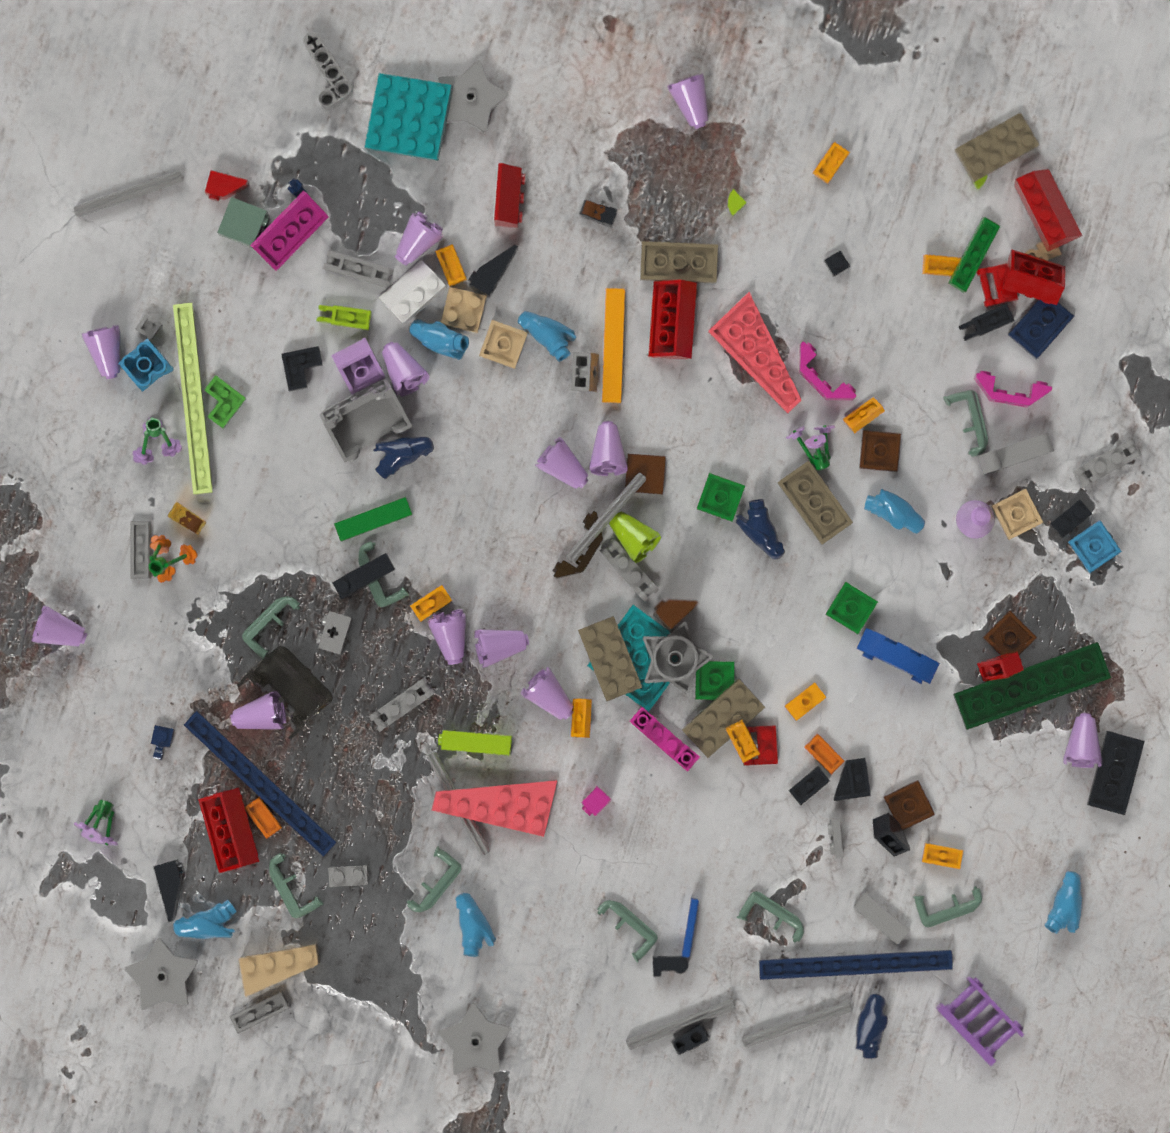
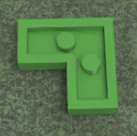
(228, 403)

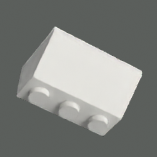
(412, 292)

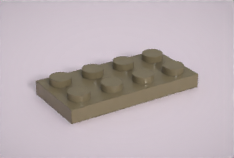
(996, 147)
(679, 261)
(815, 502)
(610, 658)
(709, 726)

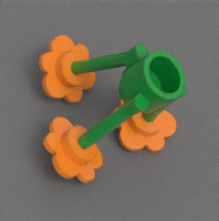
(162, 568)

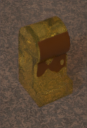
(186, 518)

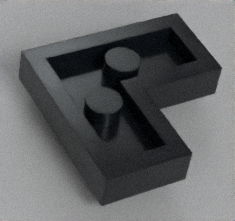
(296, 362)

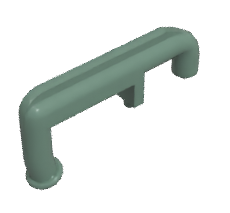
(976, 418)
(376, 589)
(263, 620)
(441, 885)
(285, 891)
(775, 909)
(948, 913)
(628, 917)

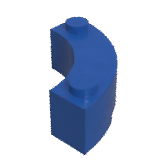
(897, 655)

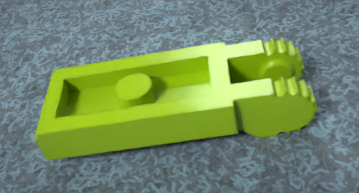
(346, 317)

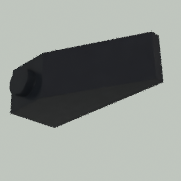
(490, 274)
(363, 576)
(169, 881)

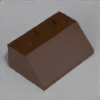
(673, 611)

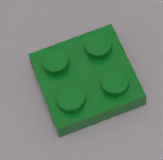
(720, 497)
(851, 608)
(713, 679)

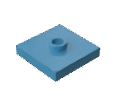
(1094, 546)

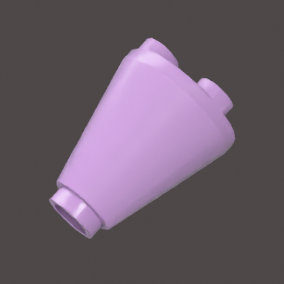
(417, 238)
(449, 634)

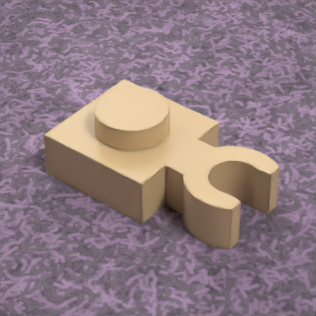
(1042, 253)

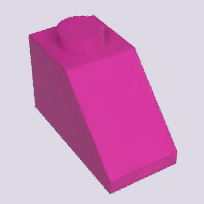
(595, 801)

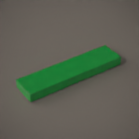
(974, 254)
(373, 519)

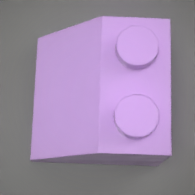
(358, 366)

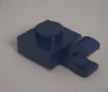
(296, 187)
(161, 738)

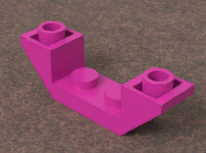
(806, 355)
(986, 383)
(664, 739)

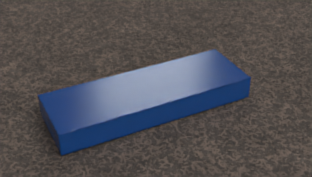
(690, 927)

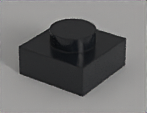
(837, 263)

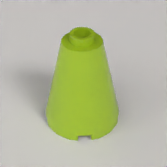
(634, 536)

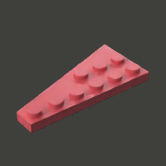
(751, 345)
(510, 806)

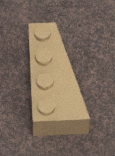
(272, 967)

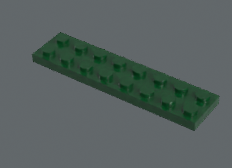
(1032, 686)

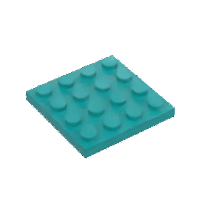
(408, 116)
(633, 628)

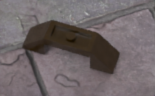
(566, 569)

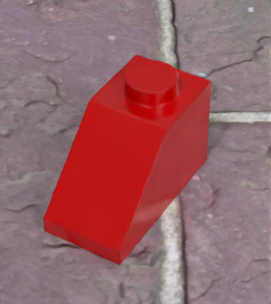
(223, 186)
(1000, 666)

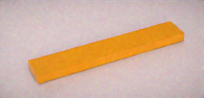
(613, 345)

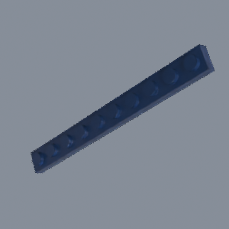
(260, 783)
(855, 964)

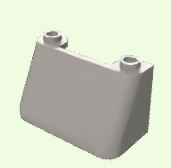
(364, 419)

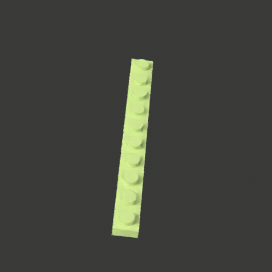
(192, 398)

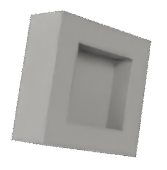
(148, 327)

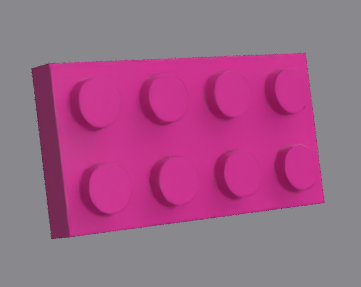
(289, 230)

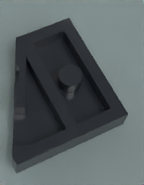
(853, 780)

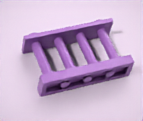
(975, 1038)

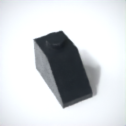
(890, 834)

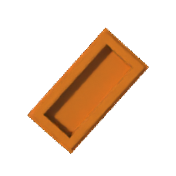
(824, 754)
(263, 817)

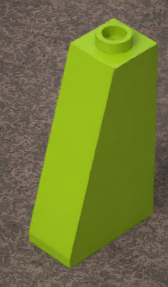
(475, 742)

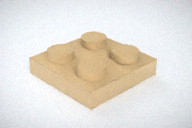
(463, 310)
(503, 344)
(1017, 514)

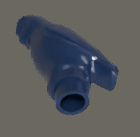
(401, 453)
(760, 529)
(871, 1026)

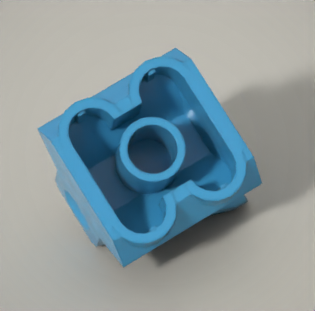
(145, 365)

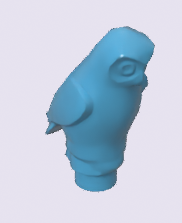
(548, 333)
(440, 338)
(895, 511)
(1067, 905)
(206, 923)
(473, 926)

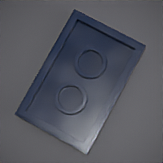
(1040, 327)

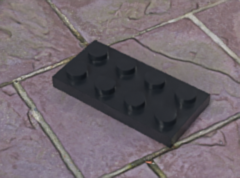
(1116, 775)

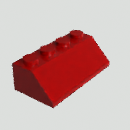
(1047, 208)
(672, 319)
(229, 830)

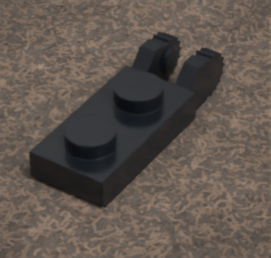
(988, 321)

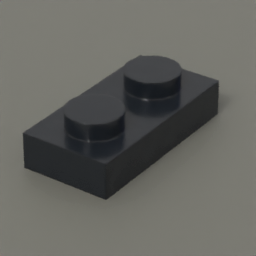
(1070, 518)
(809, 785)

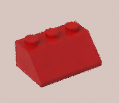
(509, 196)
(1034, 277)

